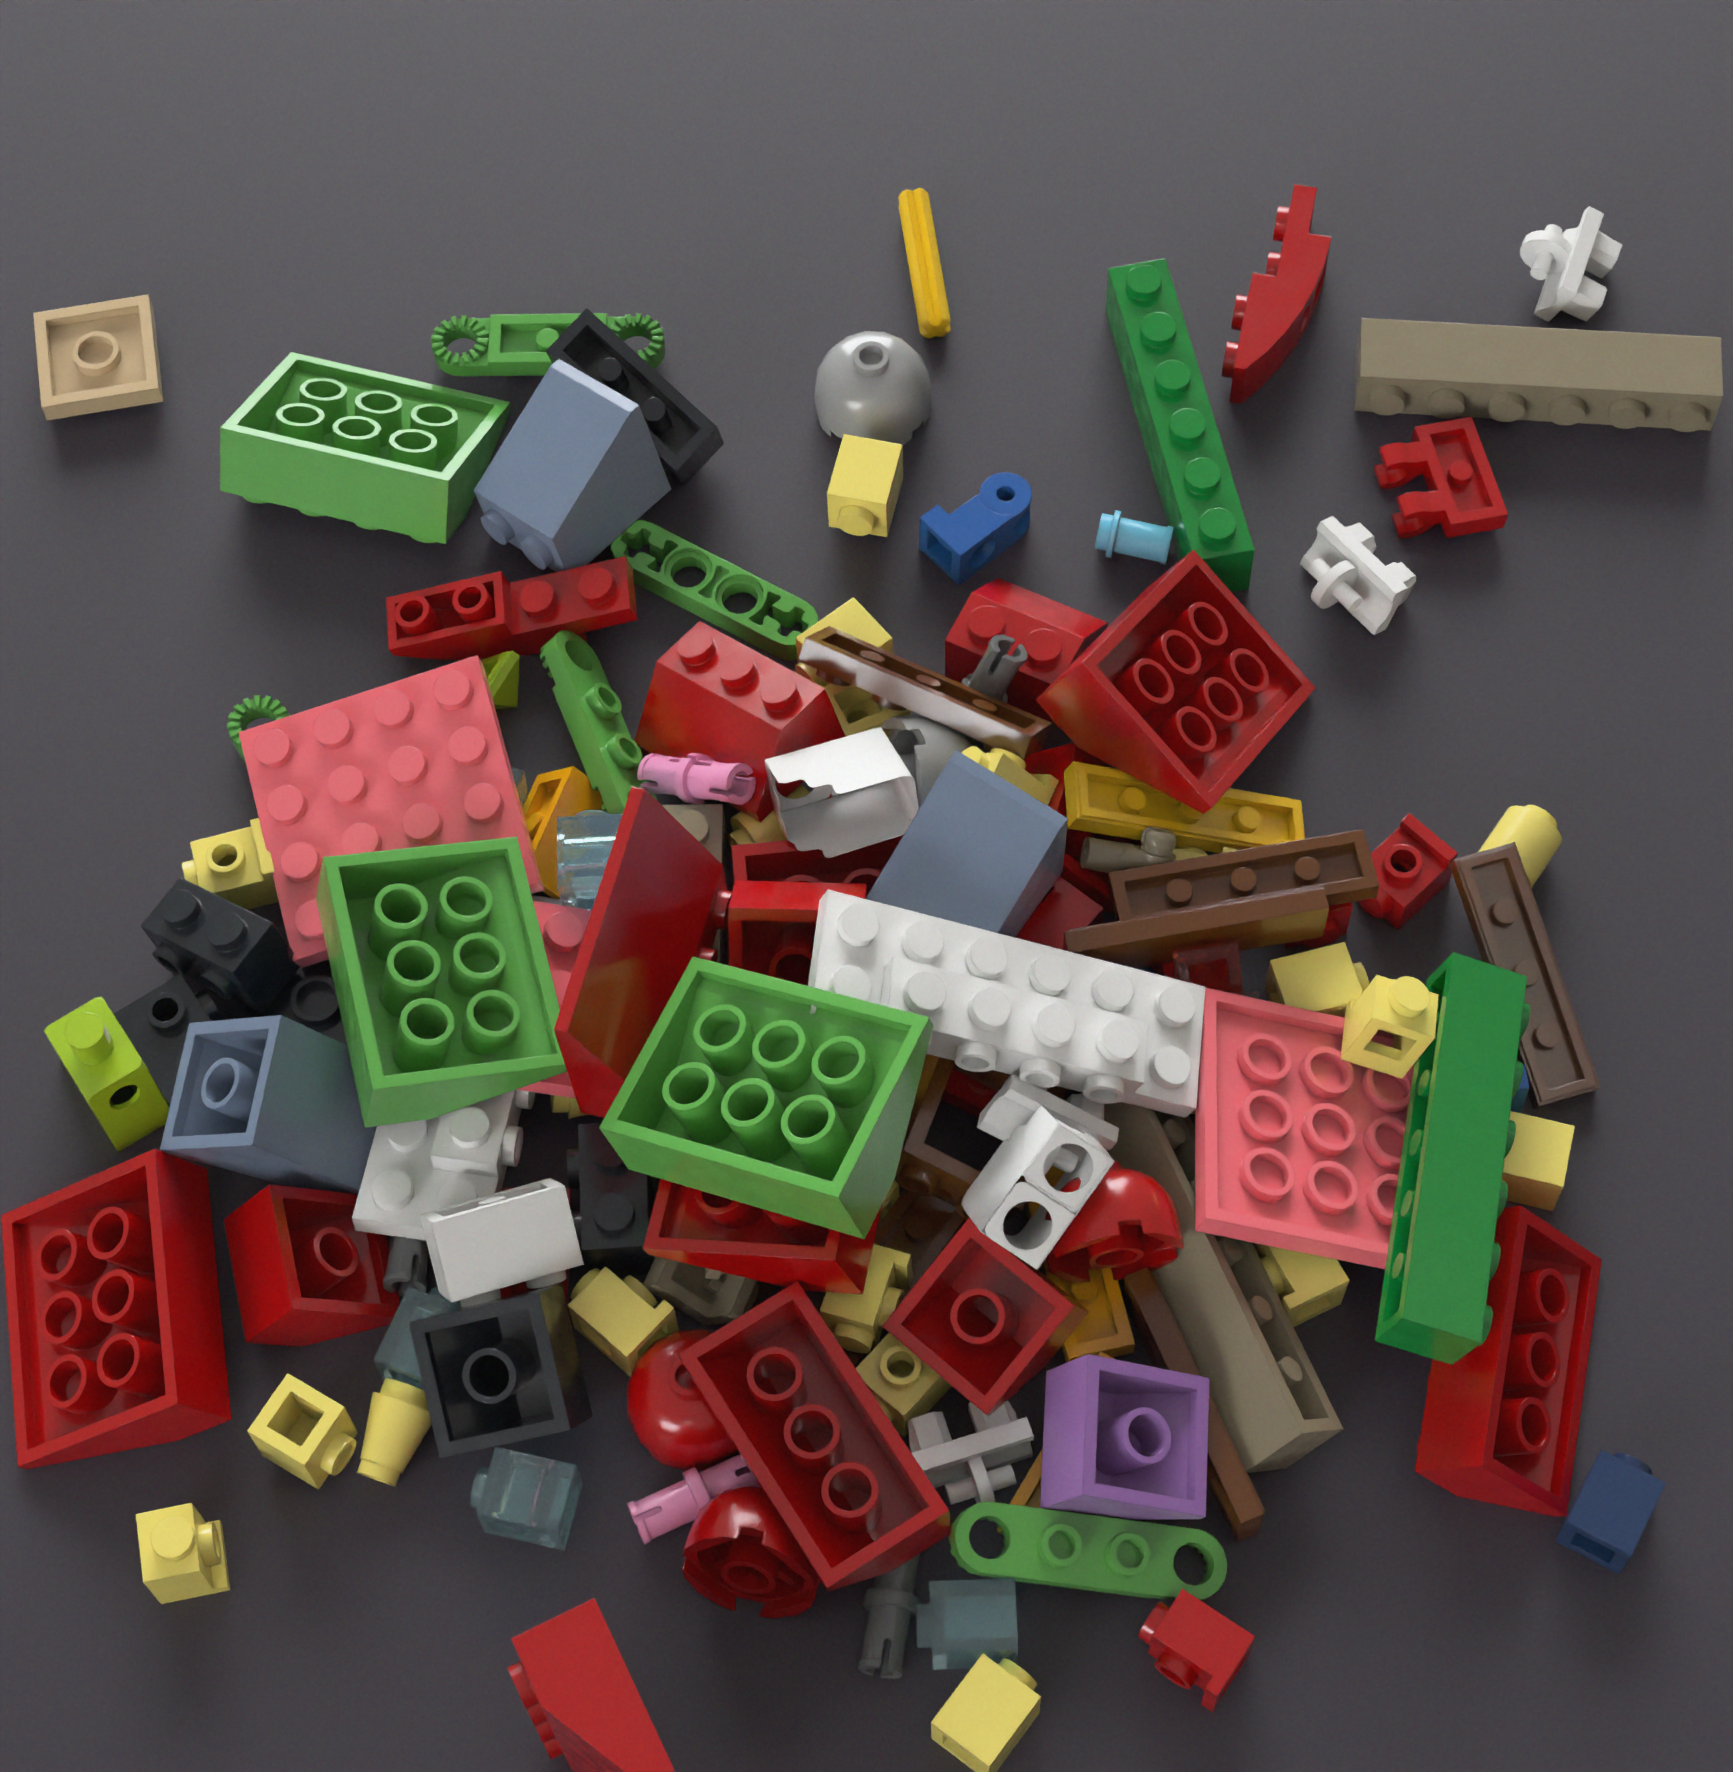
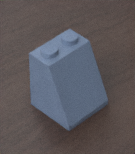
(571, 472)
(975, 852)
(269, 1104)

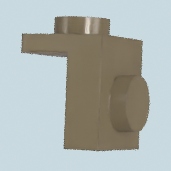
(701, 1298)

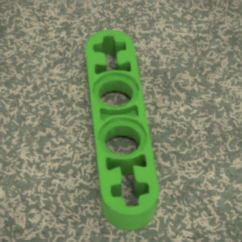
(719, 583)

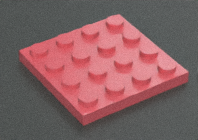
(381, 774)
(1292, 1135)

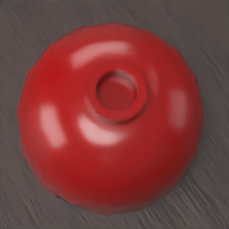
(1120, 1227)
(671, 1411)
(748, 1553)

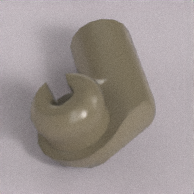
(1114, 856)

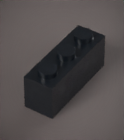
(678, 429)

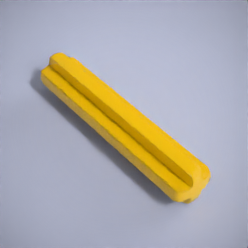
(924, 263)

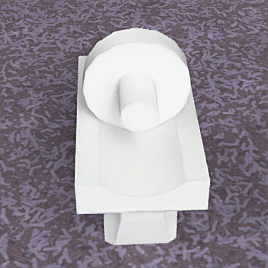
(1562, 263)
(1353, 576)
(1019, 1101)
(976, 1462)

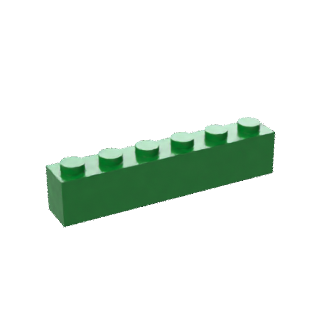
(1177, 421)
(1454, 1164)

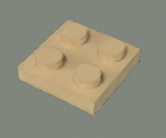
(97, 357)

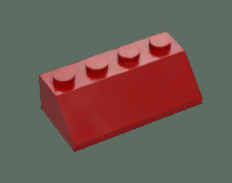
(1510, 1410)
(817, 1440)

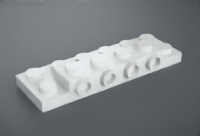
(1018, 1003)
(439, 1161)

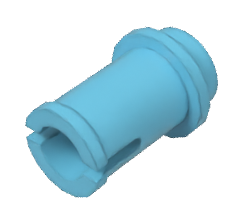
(1133, 538)

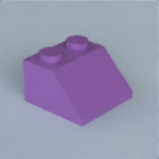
(1124, 1440)

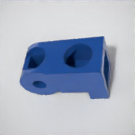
(979, 528)

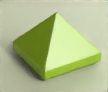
(503, 678)

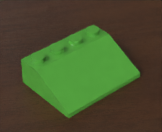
(361, 447)
(438, 976)
(771, 1100)

